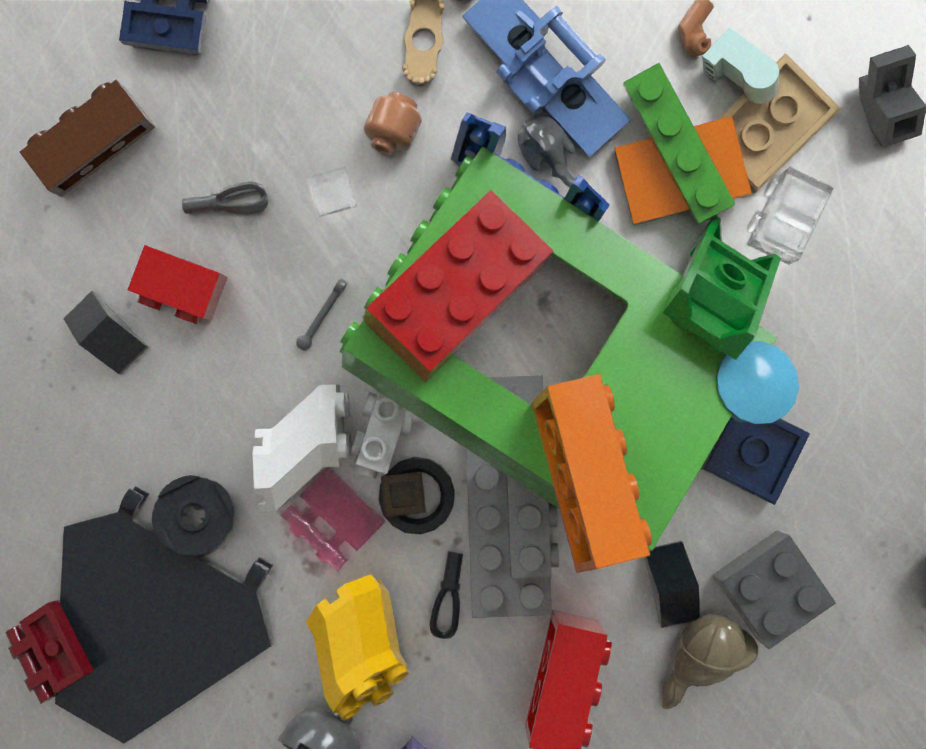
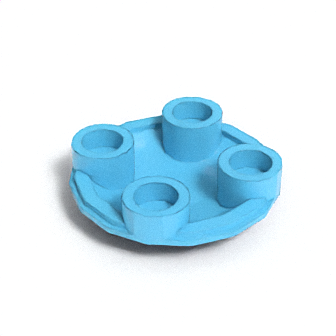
(758, 384)

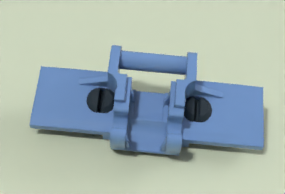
(539, 80)

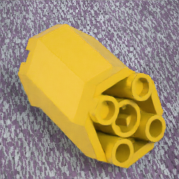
(357, 646)

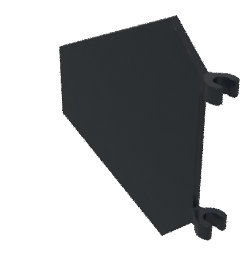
(151, 621)

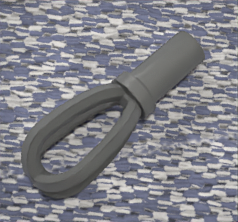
(215, 201)

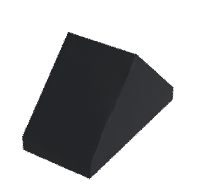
(104, 333)
(673, 584)

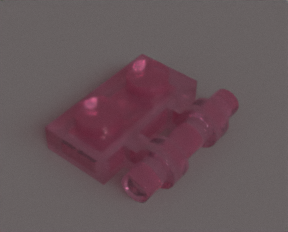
(341, 509)

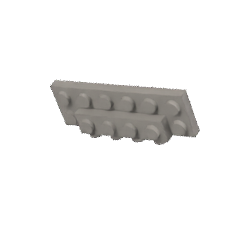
(509, 533)

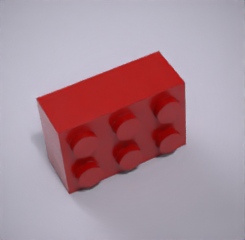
(567, 683)

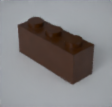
(86, 138)

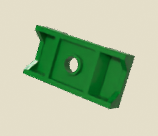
(722, 292)

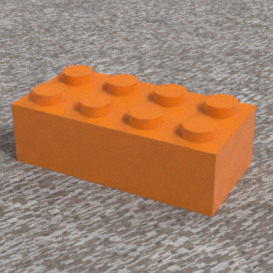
(591, 474)

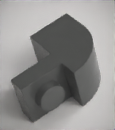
(889, 99)

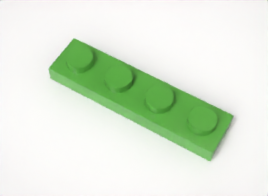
(678, 143)

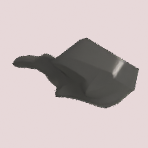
(545, 140)

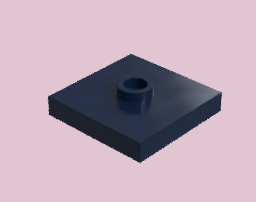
(757, 456)

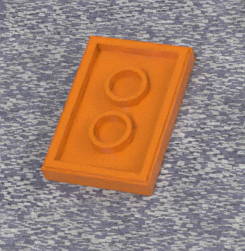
(650, 186)

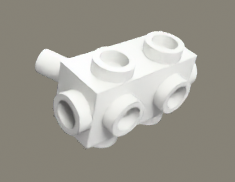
(377, 443)

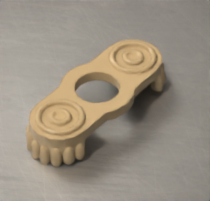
(422, 65)

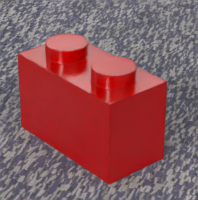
(176, 283)

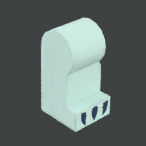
(743, 65)

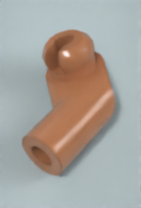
(691, 28)

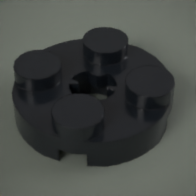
(201, 494)

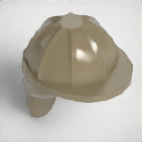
(708, 654)

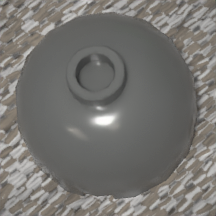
(319, 730)

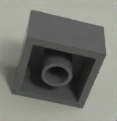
(774, 589)

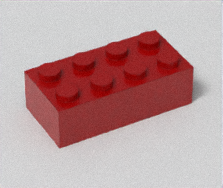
(457, 285)

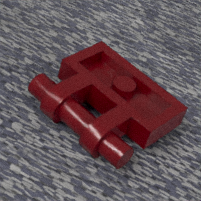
(48, 651)

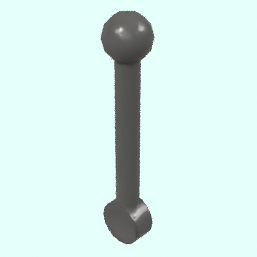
(304, 341)

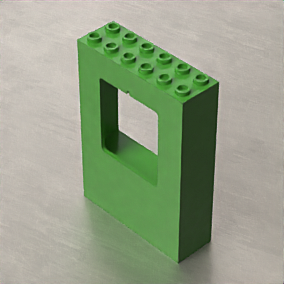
(656, 371)

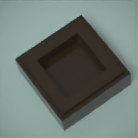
(403, 494)

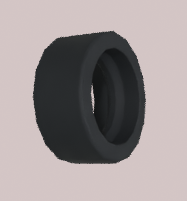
(446, 504)

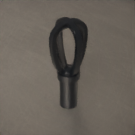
(449, 584)

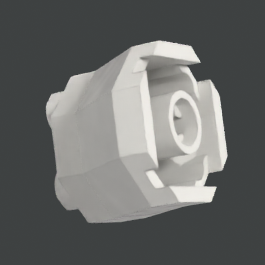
(301, 446)

